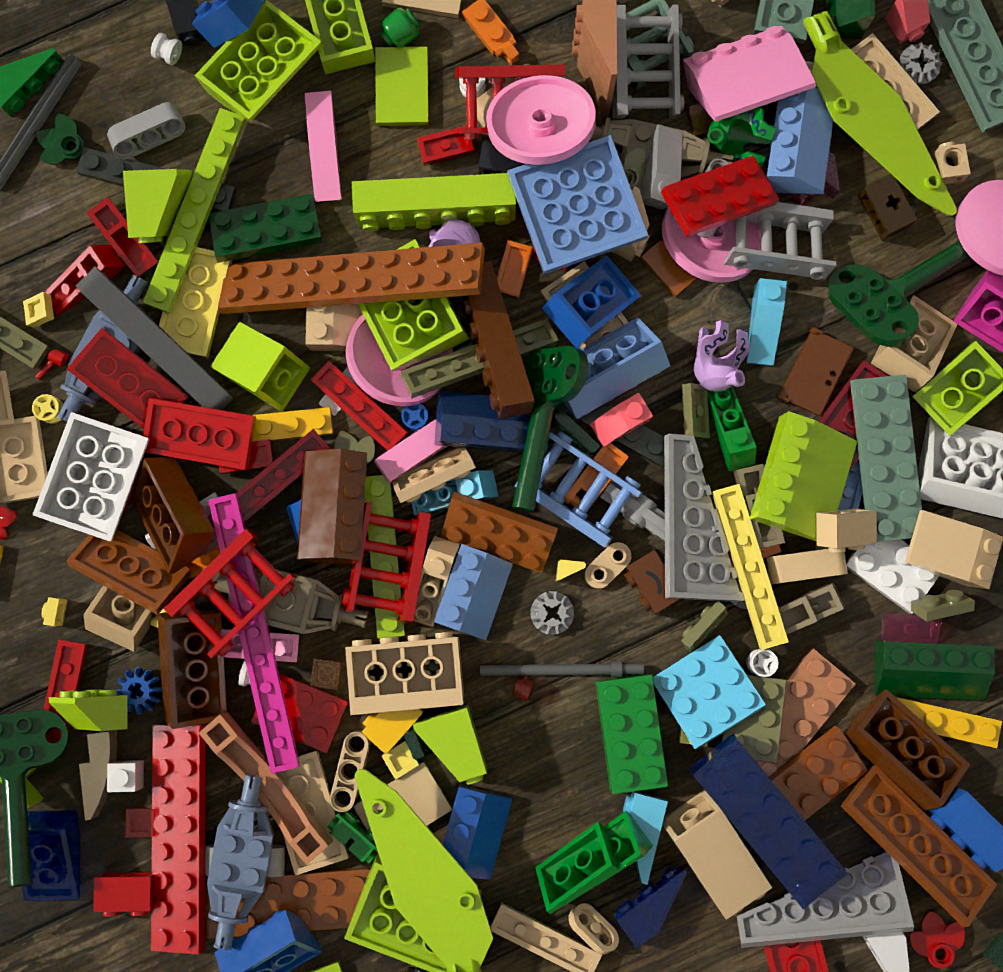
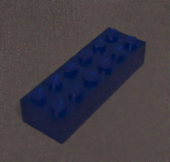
(768, 821)

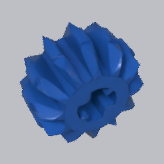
(148, 686)

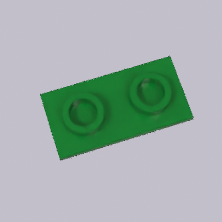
(348, 828)

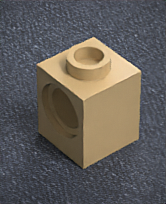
(958, 155)

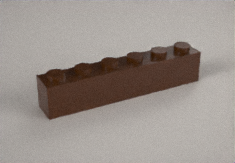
(497, 348)

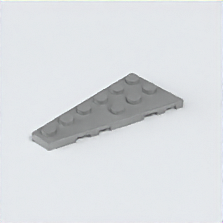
(694, 537)
(860, 904)

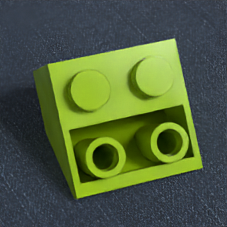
(92, 709)

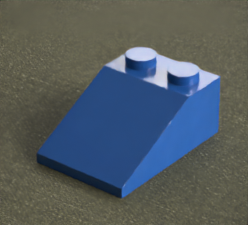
(591, 301)

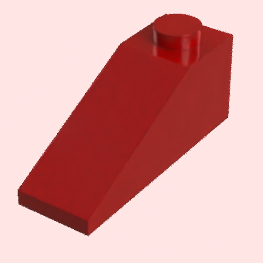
(64, 290)

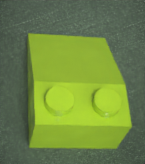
(961, 388)

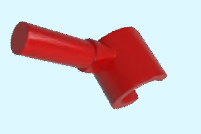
(55, 357)

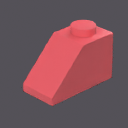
(908, 19)
(621, 420)

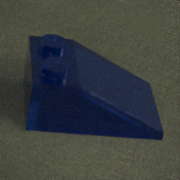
(54, 856)

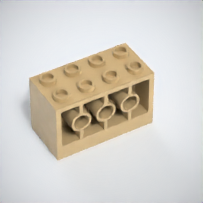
(395, 690)

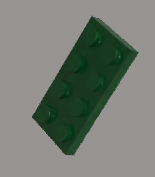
(265, 228)

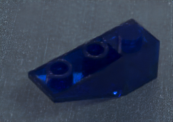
(647, 913)

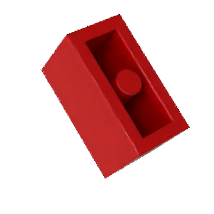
(124, 893)

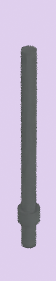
(615, 669)

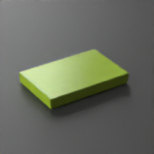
(401, 86)

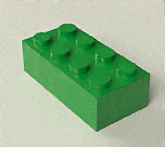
(631, 733)

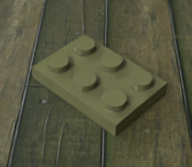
(763, 729)

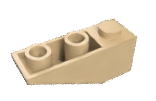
(434, 579)

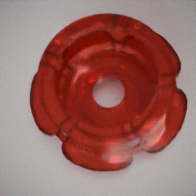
(523, 689)

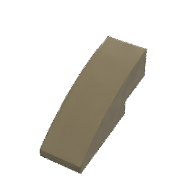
(749, 481)
(810, 608)
(93, 774)

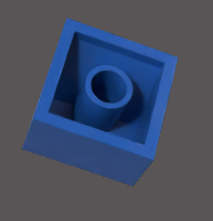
(225, 19)

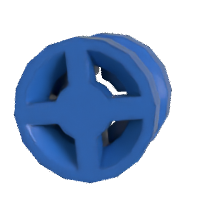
(413, 413)

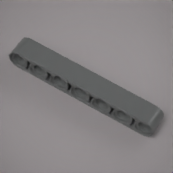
(153, 340)

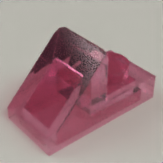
(831, 183)

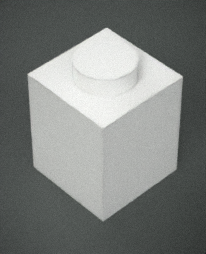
(125, 776)

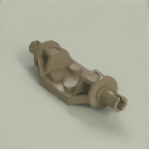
(639, 134)
(302, 605)

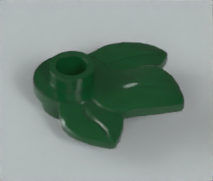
(58, 140)

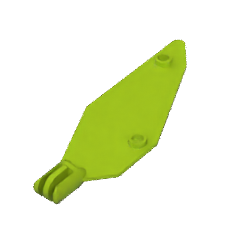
(873, 114)
(426, 879)

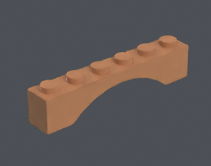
(291, 815)

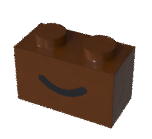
(649, 578)

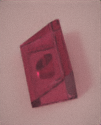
(909, 628)

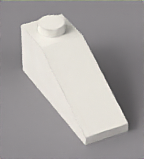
(889, 951)

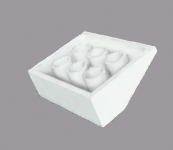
(962, 468)
(91, 477)

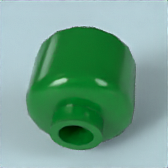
(400, 28)

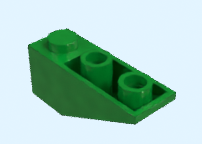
(26, 78)
(732, 430)

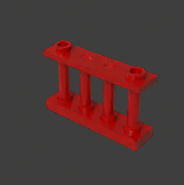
(497, 77)
(225, 566)
(407, 580)

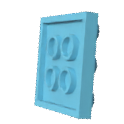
(708, 692)

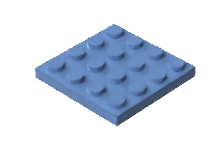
(578, 206)

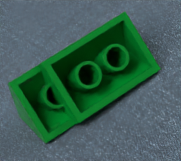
(591, 860)

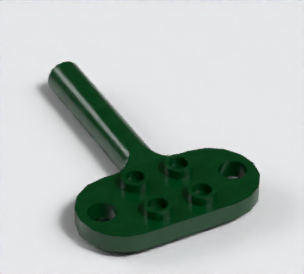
(881, 304)
(554, 378)
(21, 749)

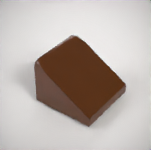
(698, 119)

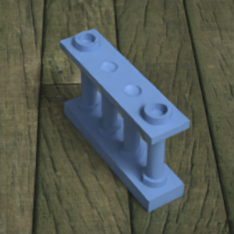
(577, 515)

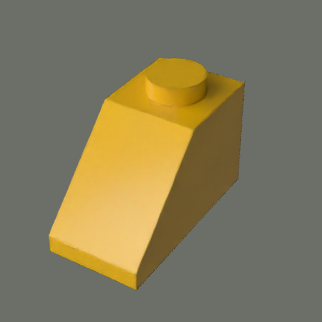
(388, 727)

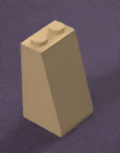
(716, 854)

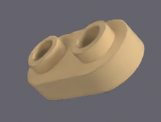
(608, 565)
(592, 928)

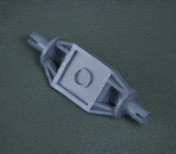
(73, 386)
(239, 861)

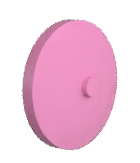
(541, 119)
(981, 225)
(706, 256)
(373, 372)

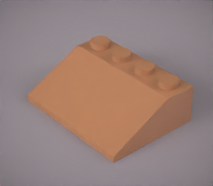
(597, 48)

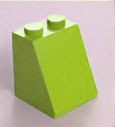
(154, 201)
(260, 366)
(455, 743)

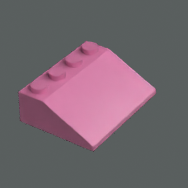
(747, 73)

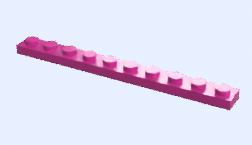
(257, 645)

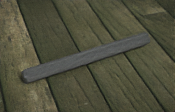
(38, 117)

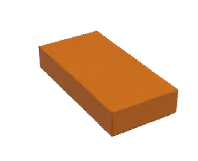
(513, 268)

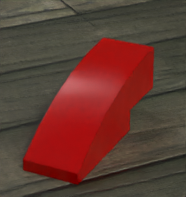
(115, 230)

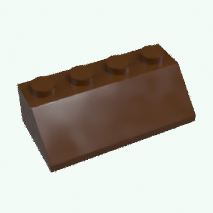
(332, 506)
(171, 513)
(190, 679)
(907, 750)

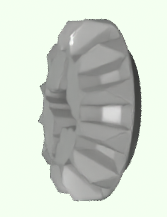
(913, 69)
(539, 614)

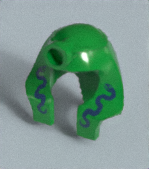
(734, 132)

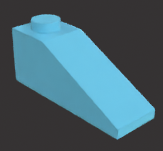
(765, 321)
(649, 815)

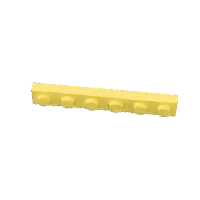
(750, 567)

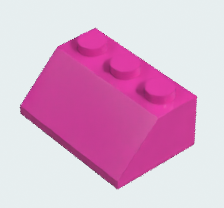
(984, 310)

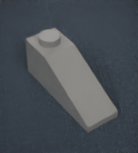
(662, 166)

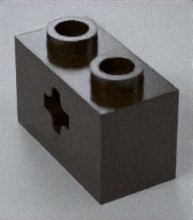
(887, 220)

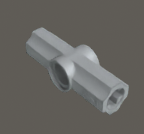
(638, 510)

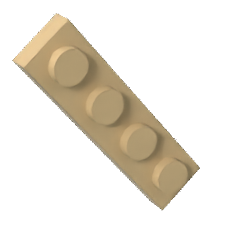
(544, 940)

